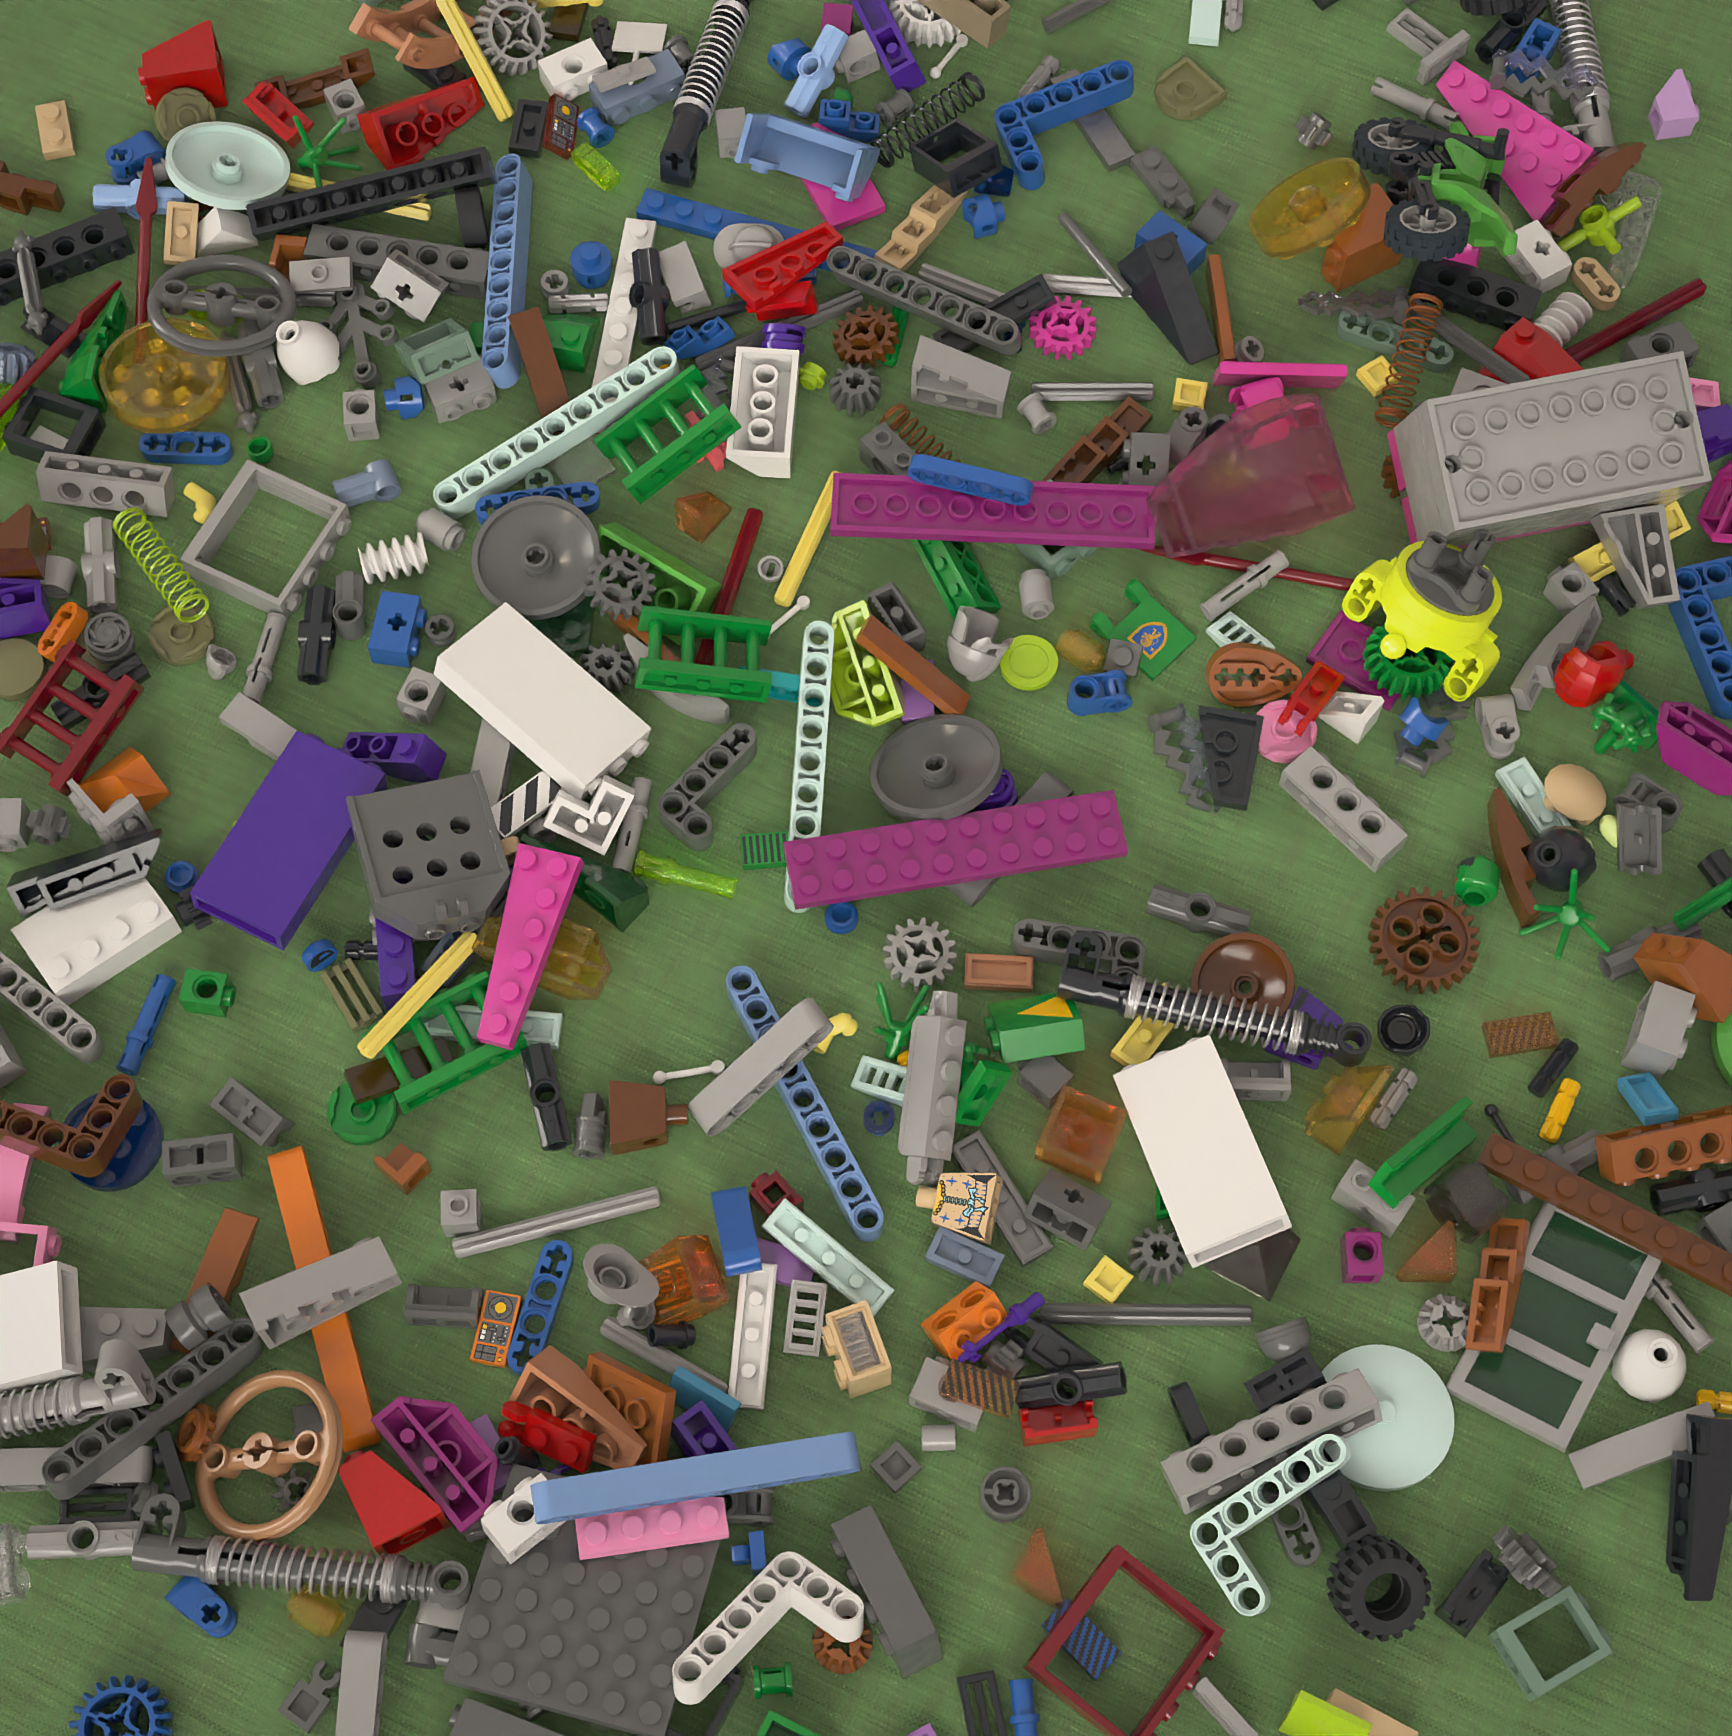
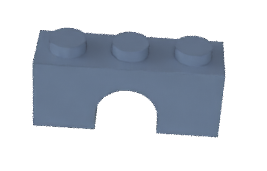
(629, 101)

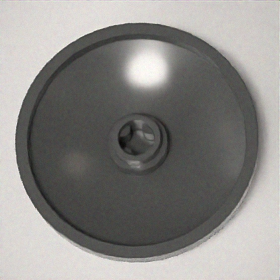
(535, 556)
(936, 768)

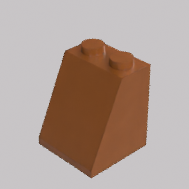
(1360, 249)
(1692, 967)

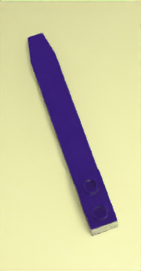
(889, 44)

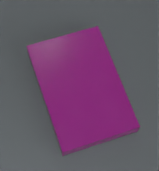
(1342, 650)

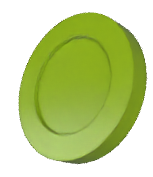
(1029, 663)

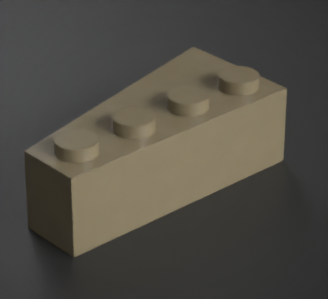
(980, 19)

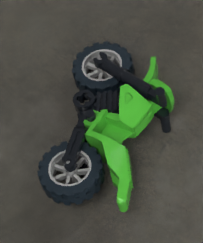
(1436, 193)

